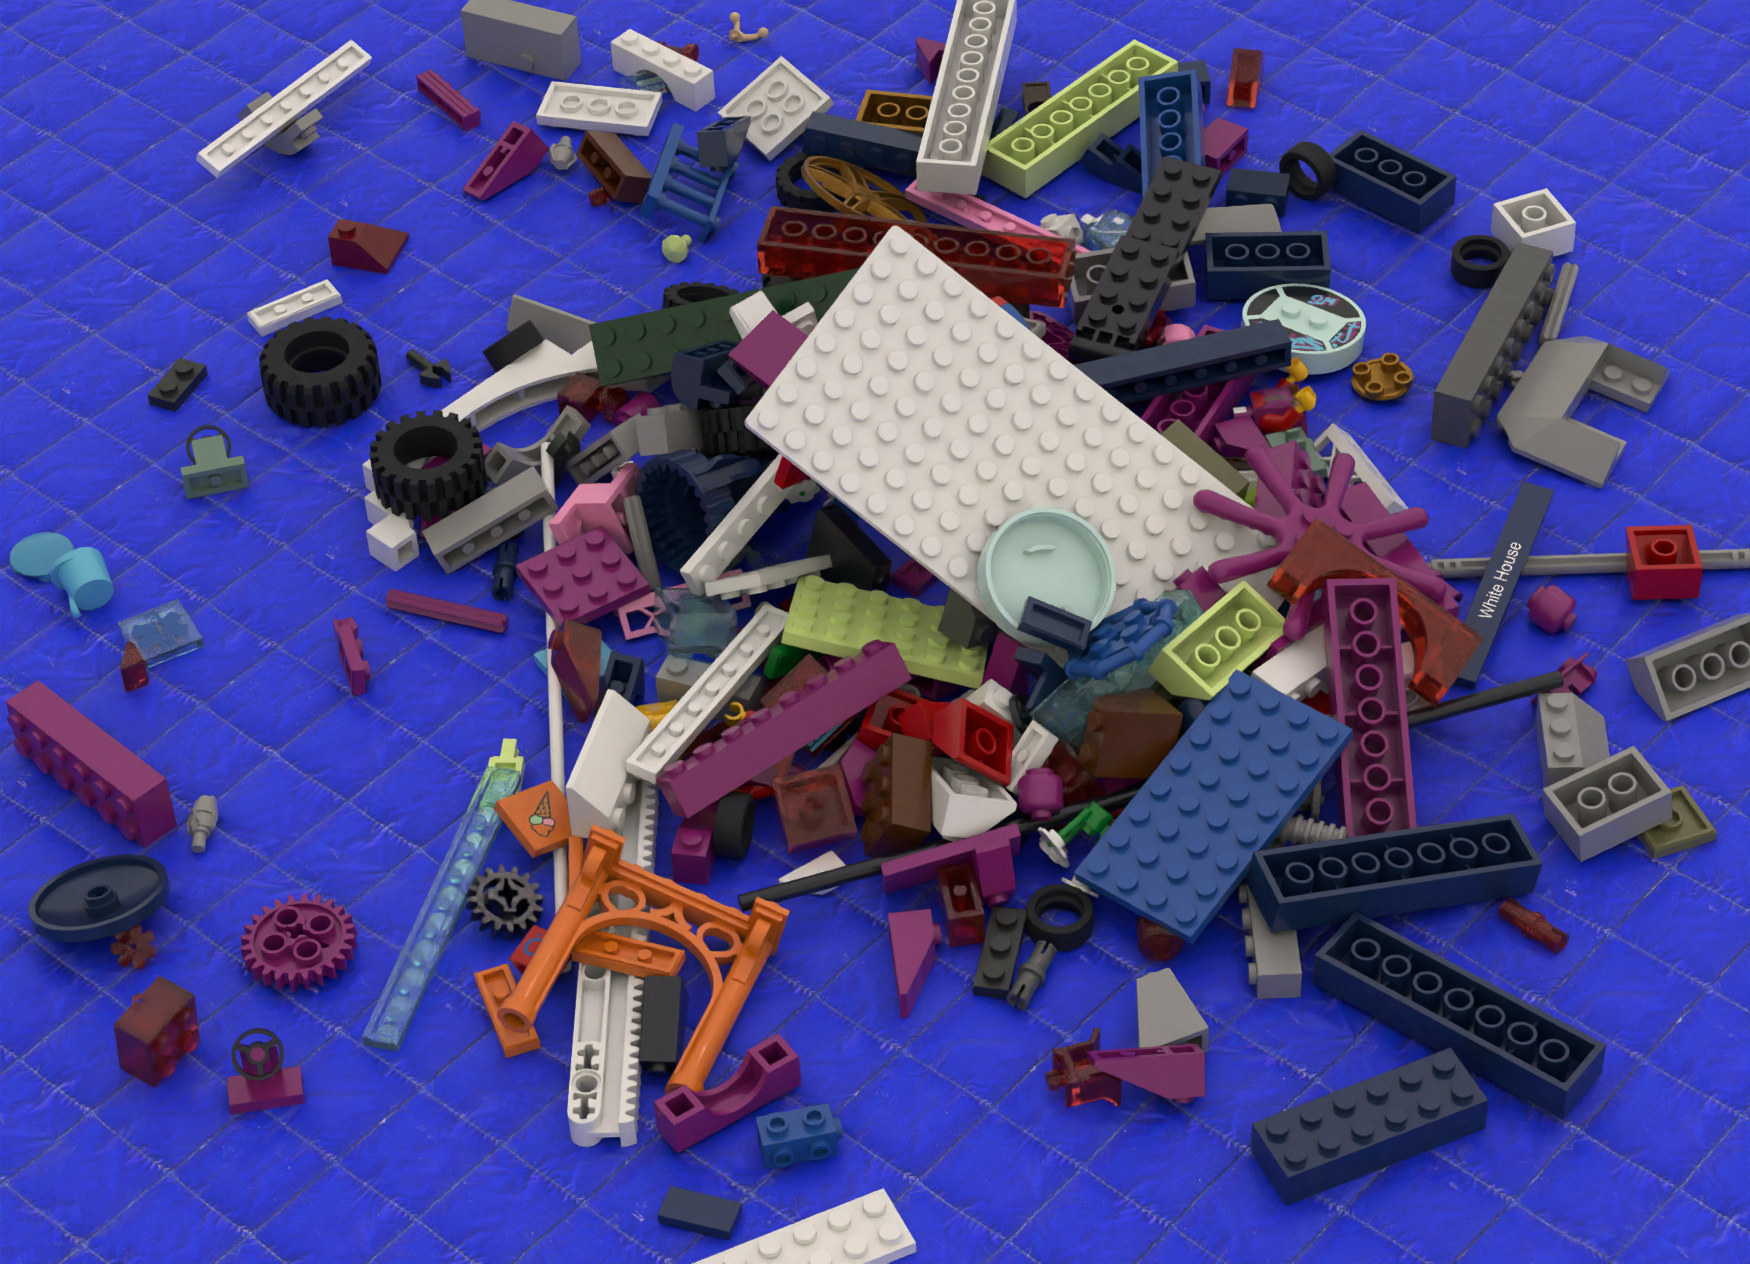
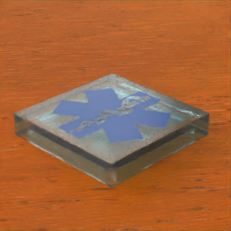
(161, 633)

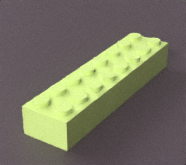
(1070, 121)

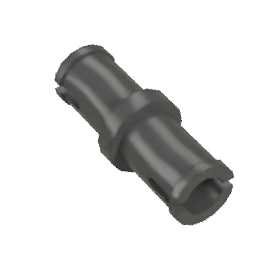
(1031, 975)

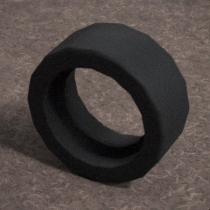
(1320, 163)
(1478, 247)
(512, 345)
(734, 825)
(1057, 897)

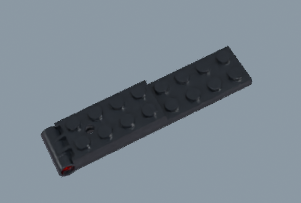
(1145, 262)

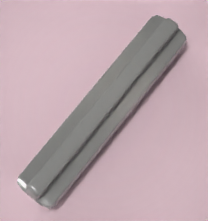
(641, 540)

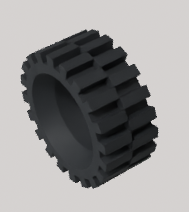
(432, 489)

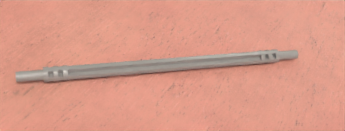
(1582, 563)

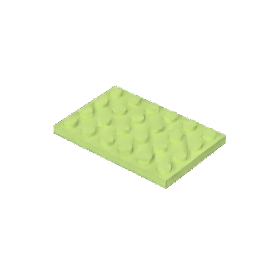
(844, 619)

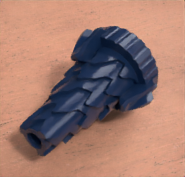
(692, 494)

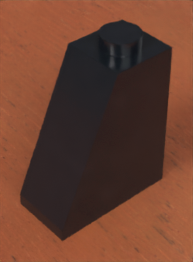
(851, 551)
(663, 1024)

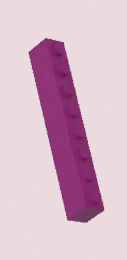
(783, 728)

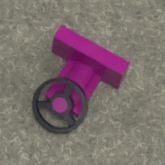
(262, 1079)

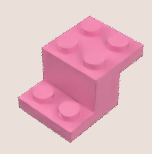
(598, 506)

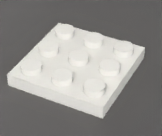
(778, 107)

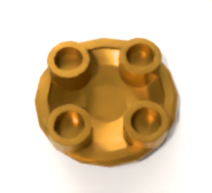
(1382, 378)

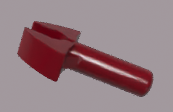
(1152, 336)

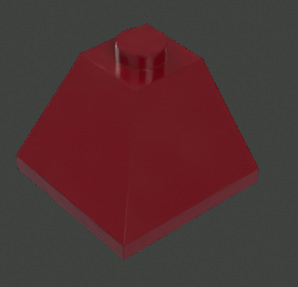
(365, 246)

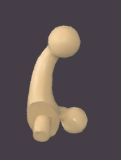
(738, 36)

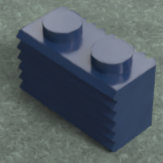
(1257, 188)

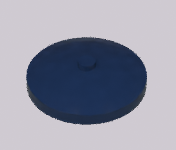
(99, 898)

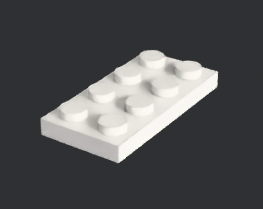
(599, 108)
(767, 577)

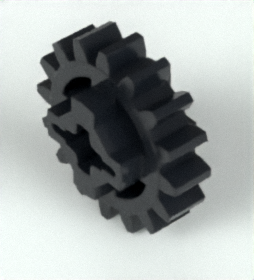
(502, 903)

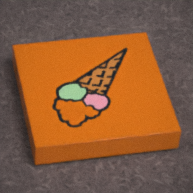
(537, 818)

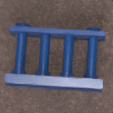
(663, 181)

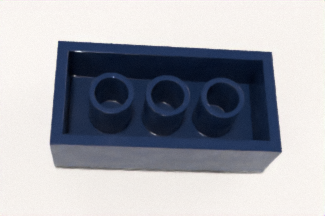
(1392, 181)
(1251, 261)

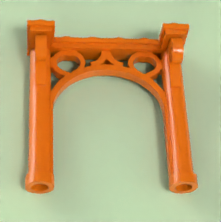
(605, 874)

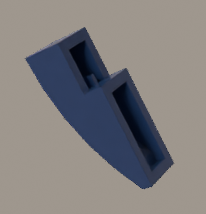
(1115, 163)

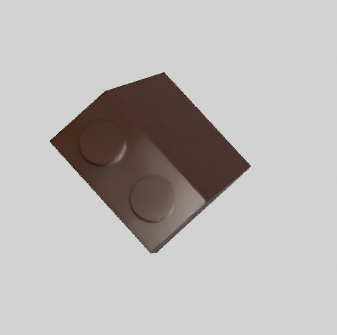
(1129, 734)

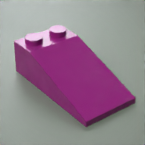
(768, 349)

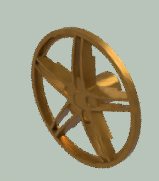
(854, 189)

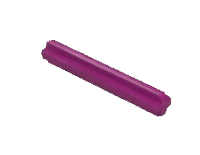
(447, 611)

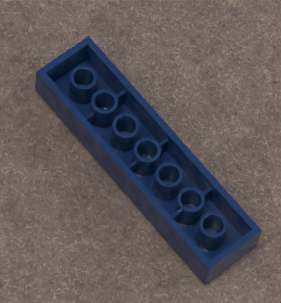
(1393, 872)
(1459, 1010)

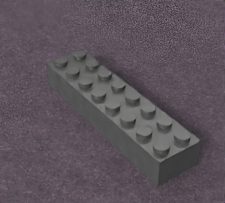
(1492, 345)

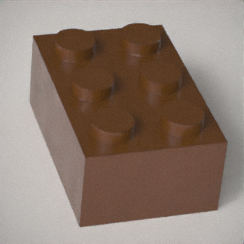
(897, 796)

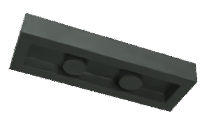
(1000, 952)

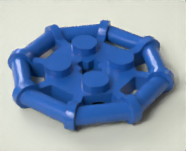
(1122, 638)

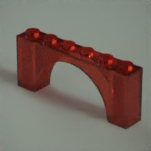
(1437, 638)

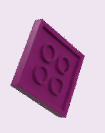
(583, 578)

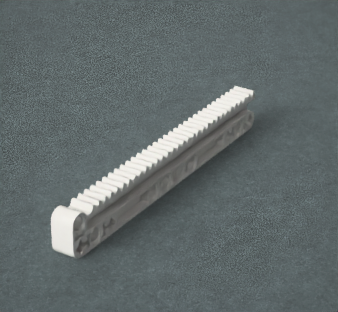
(612, 1008)

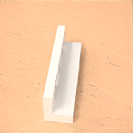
(1363, 468)

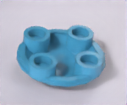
(37, 553)

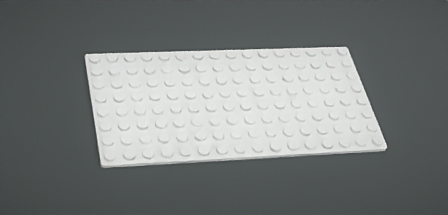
(956, 417)

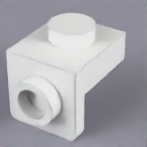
(1063, 226)

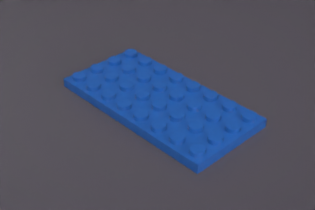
(1212, 805)

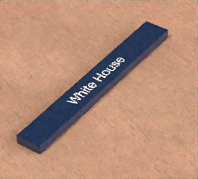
(1504, 574)

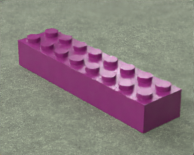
(1370, 698)

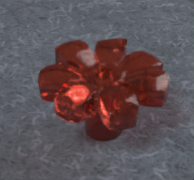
(131, 952)

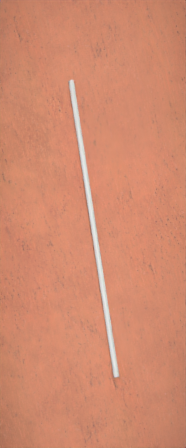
(555, 701)

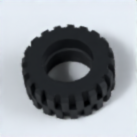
(325, 397)

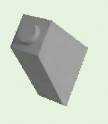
(1167, 1013)

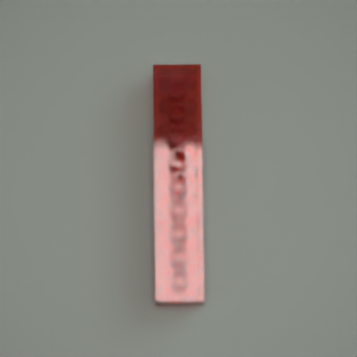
(995, 262)

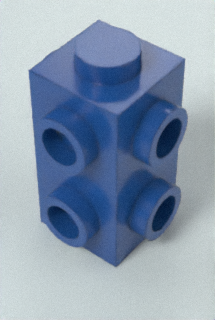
(798, 1135)

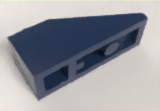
(722, 142)

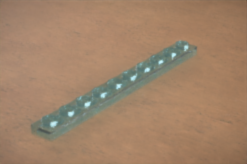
(439, 912)

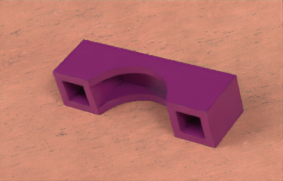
(764, 1075)

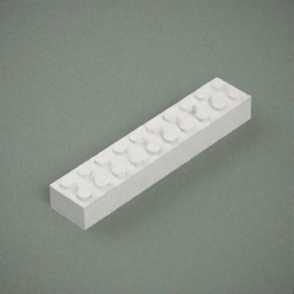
(966, 96)

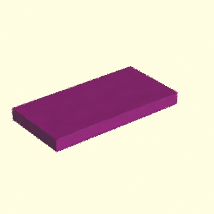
(922, 865)

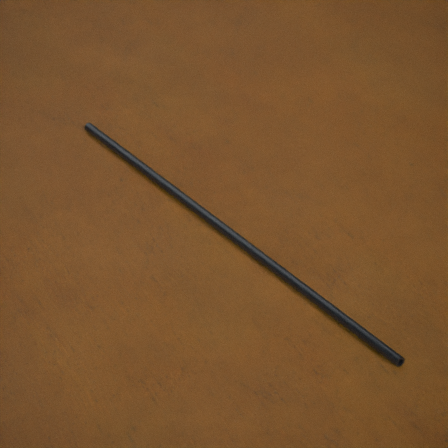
(1122, 798)

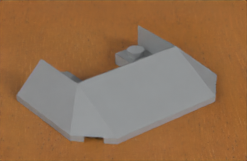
(1551, 389)

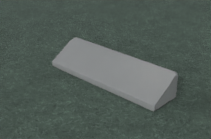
(1237, 219)
(555, 325)

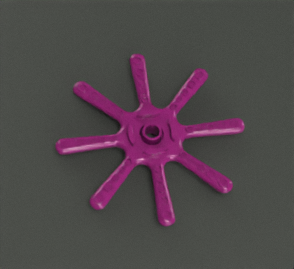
(1298, 518)

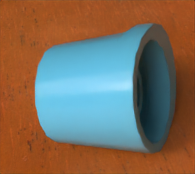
(84, 578)

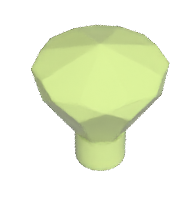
(676, 247)

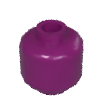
(1552, 609)
(1040, 794)

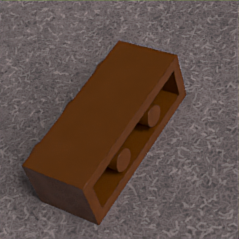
(614, 166)

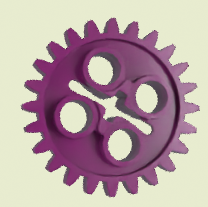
(298, 942)

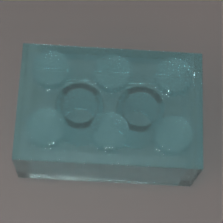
(693, 622)

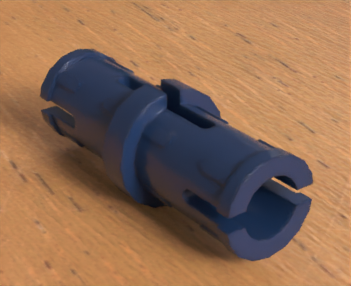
(505, 571)

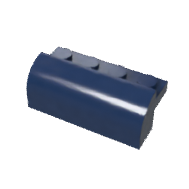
(698, 382)

